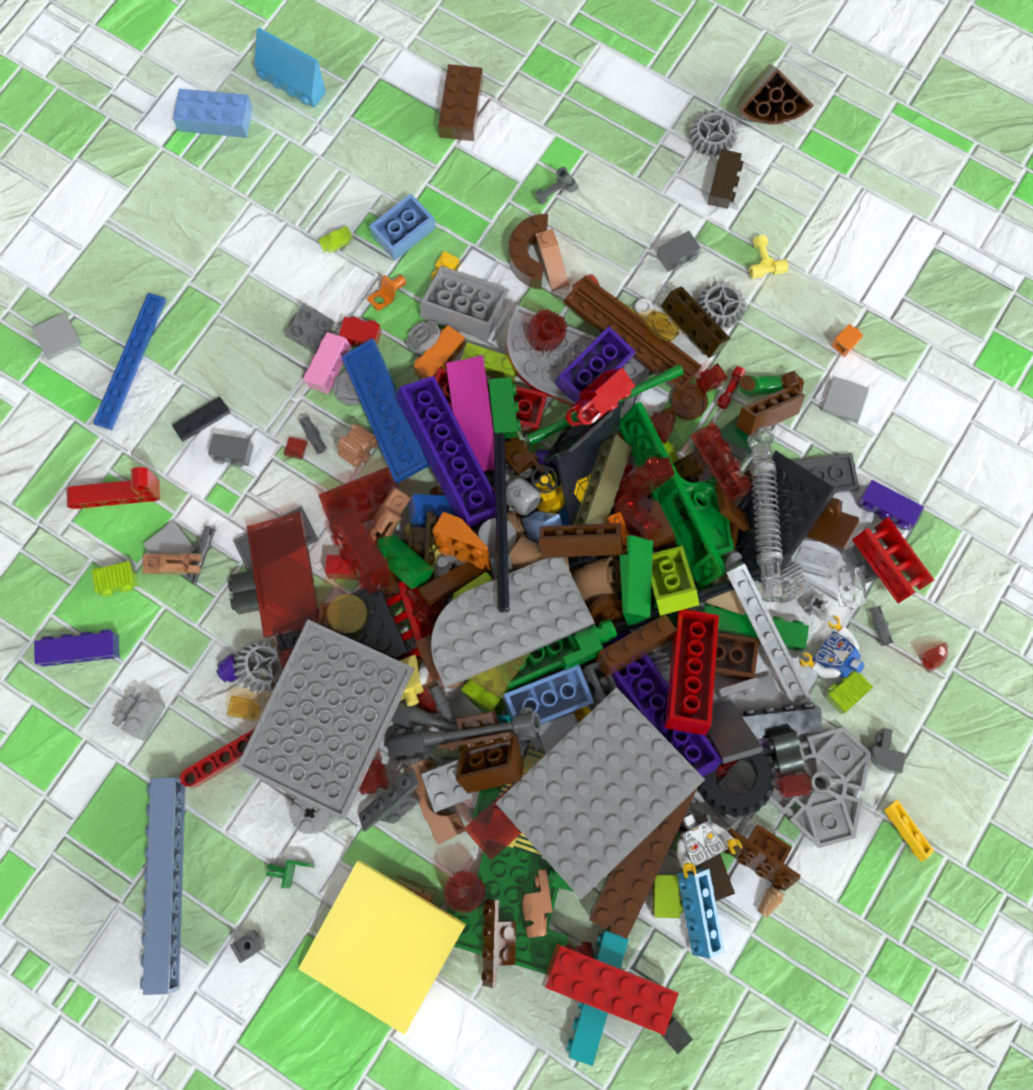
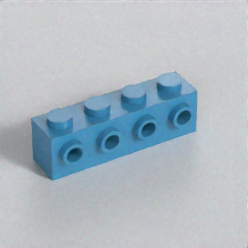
(701, 913)

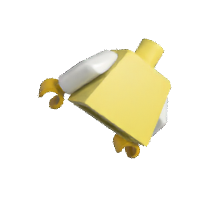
(417, 680)

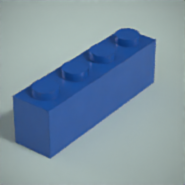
(421, 504)

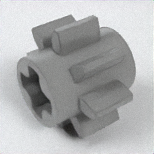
(813, 609)

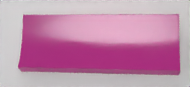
(472, 407)

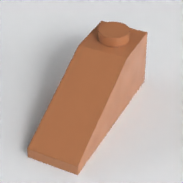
(551, 259)

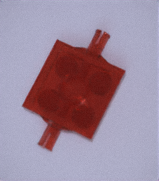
(422, 611)

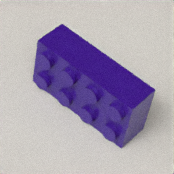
(603, 354)

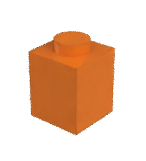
(847, 340)

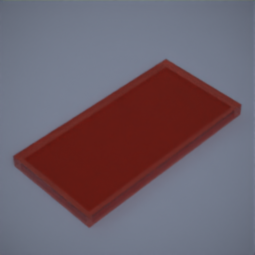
(283, 574)

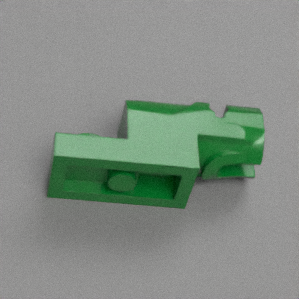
(588, 644)

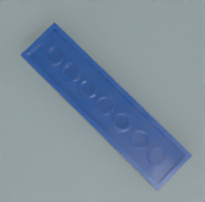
(384, 414)

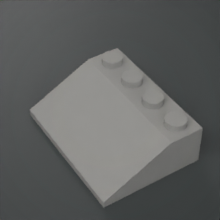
(463, 303)

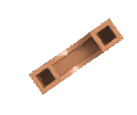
(442, 823)

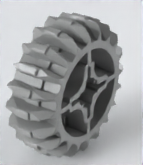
(710, 127)
(734, 301)
(247, 676)

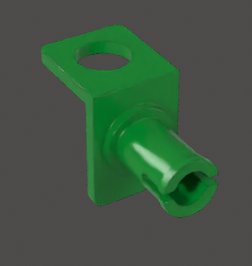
(285, 872)

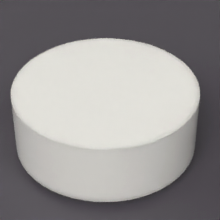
(643, 307)

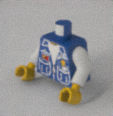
(837, 655)

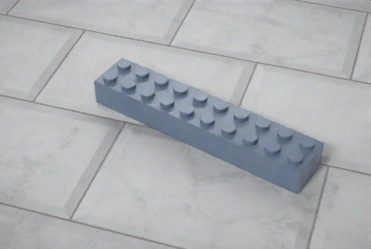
(163, 887)

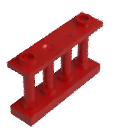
(883, 565)
(418, 629)

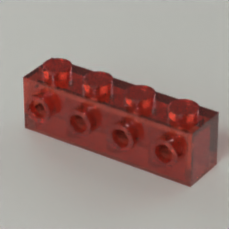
(721, 461)
(646, 478)

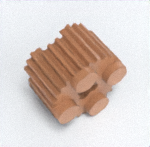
(357, 445)

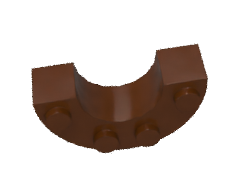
(522, 238)

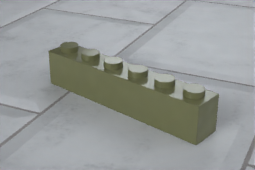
(604, 481)

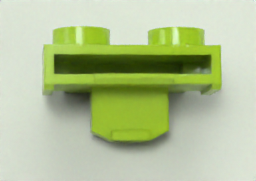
(335, 240)

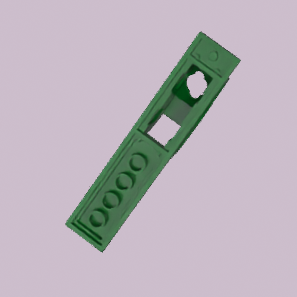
(701, 521)

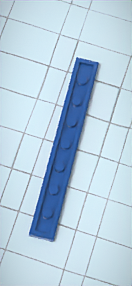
(129, 362)

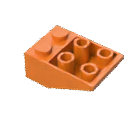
(458, 540)

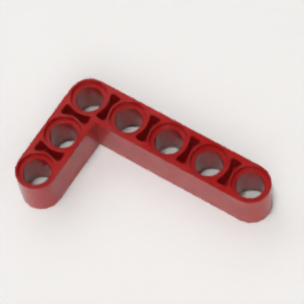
(141, 488)
(216, 759)

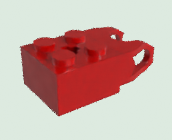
(601, 396)

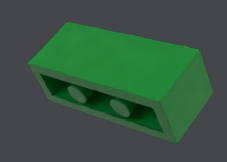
(504, 407)
(404, 562)

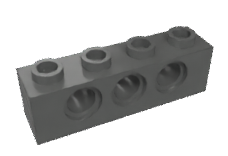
(598, 683)

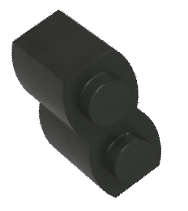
(244, 592)
(786, 752)

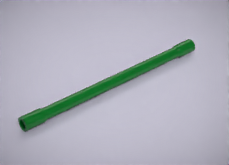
(667, 375)

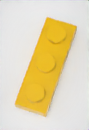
(908, 830)

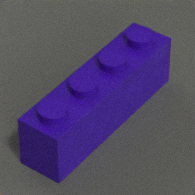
(76, 649)

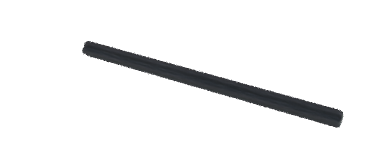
(501, 523)
(703, 595)

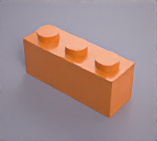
(442, 352)

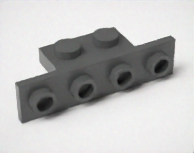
(392, 802)

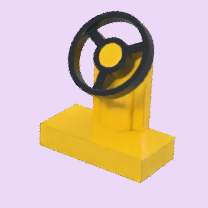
(550, 494)

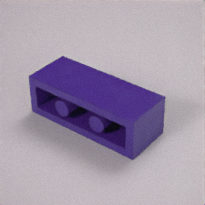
(890, 504)

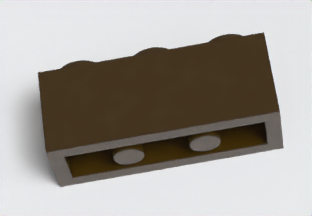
(725, 179)

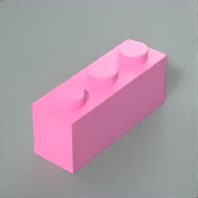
(326, 363)

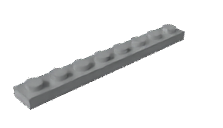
(768, 634)

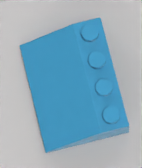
(288, 68)

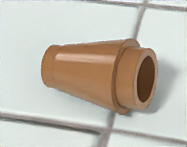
(770, 901)

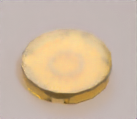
(661, 326)
(346, 613)

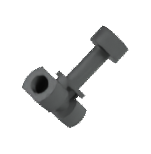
(565, 180)

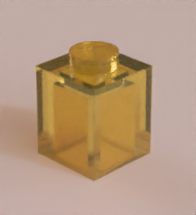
(243, 708)

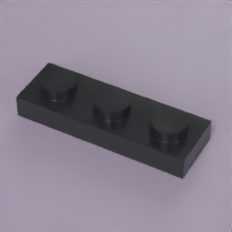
(201, 419)

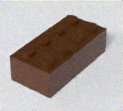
(460, 102)
(736, 656)

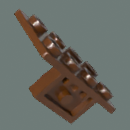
(833, 526)
(765, 856)

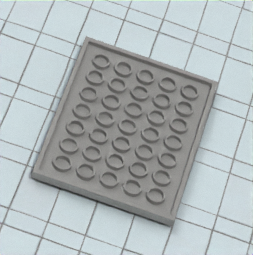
(326, 719)
(599, 792)

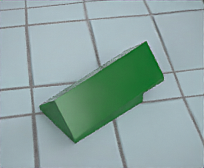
(636, 579)

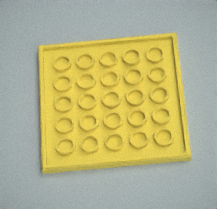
(381, 946)

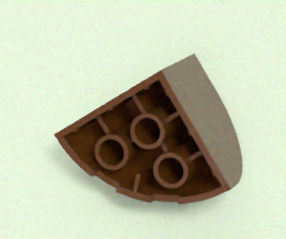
(773, 98)

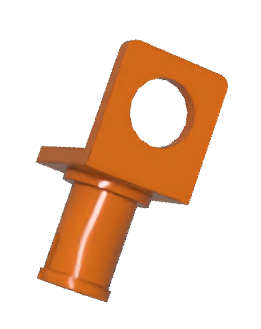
(387, 291)

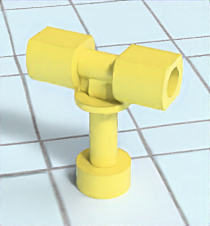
(767, 264)

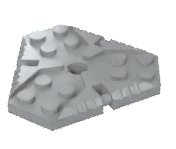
(828, 813)

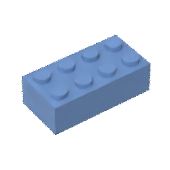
(212, 113)
(551, 696)

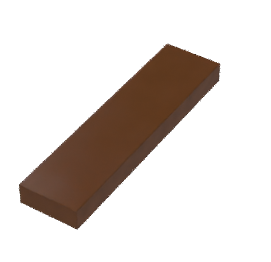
(450, 582)

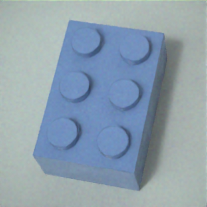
(402, 226)

